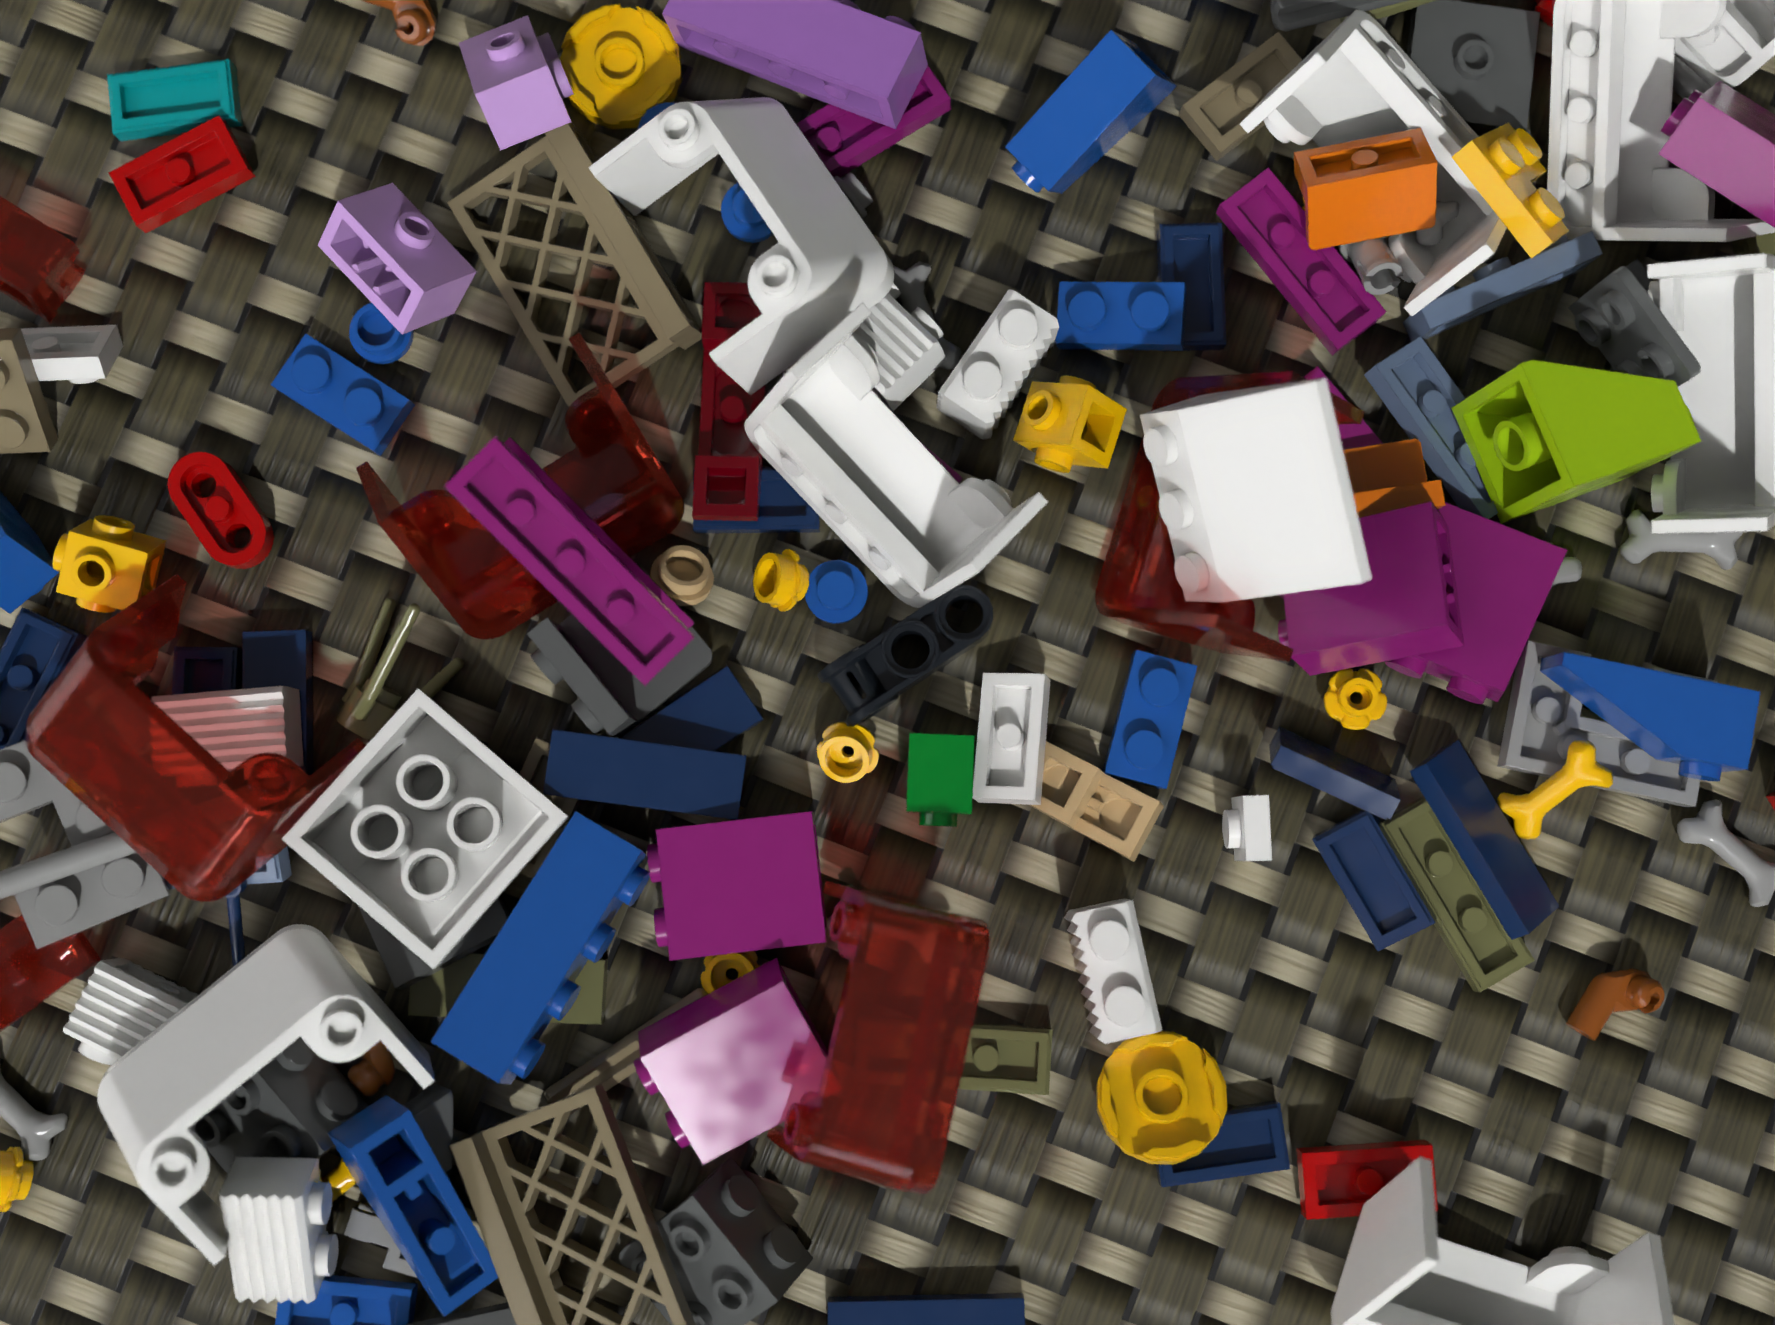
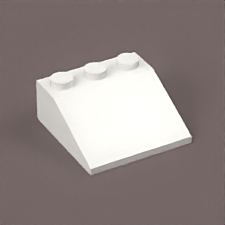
(1256, 492)
(425, 828)

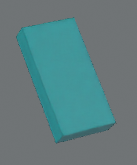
(173, 99)

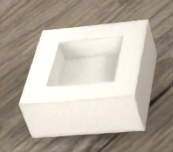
(1248, 828)

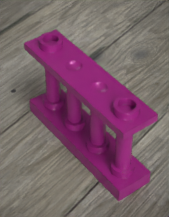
(573, 557)

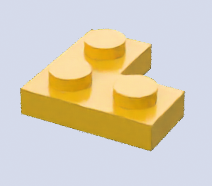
(1502, 170)

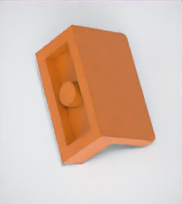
(1367, 188)
(1390, 477)

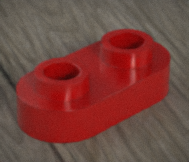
(221, 514)

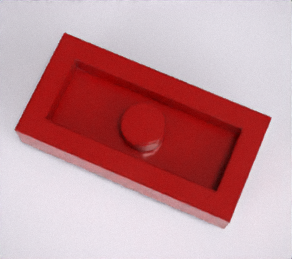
(181, 174)
(1344, 1177)

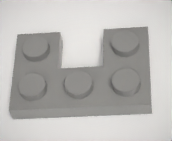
(1547, 720)
(85, 897)

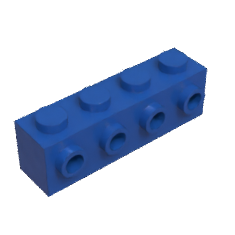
(542, 950)

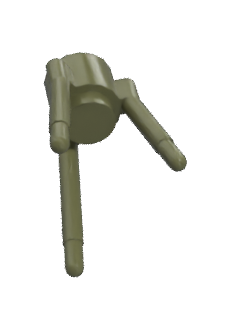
(368, 700)

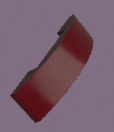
(727, 462)

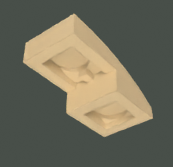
(1096, 803)

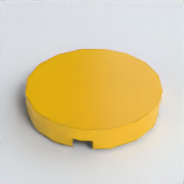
(620, 65)
(1161, 1098)

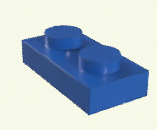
(1121, 315)
(343, 394)
(1149, 719)
(353, 1302)

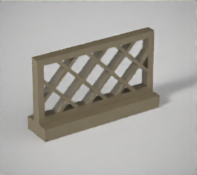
(609, 224)
(521, 1243)

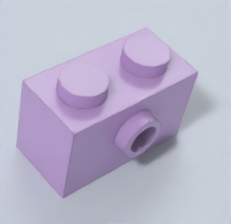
(517, 81)
(396, 257)

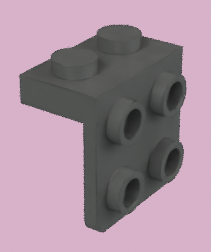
(1632, 329)
(606, 688)
(281, 1110)
(726, 1250)

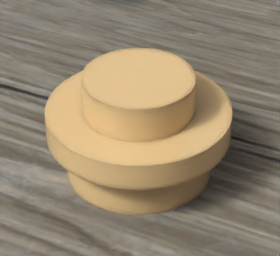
(683, 574)

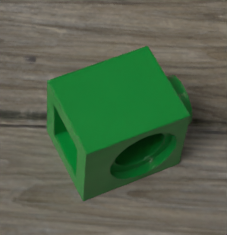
(940, 777)

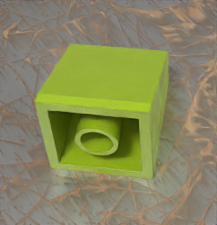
(1568, 431)

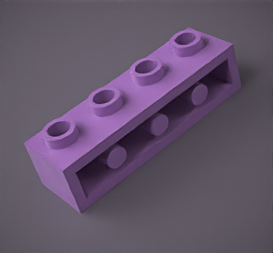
(811, 48)

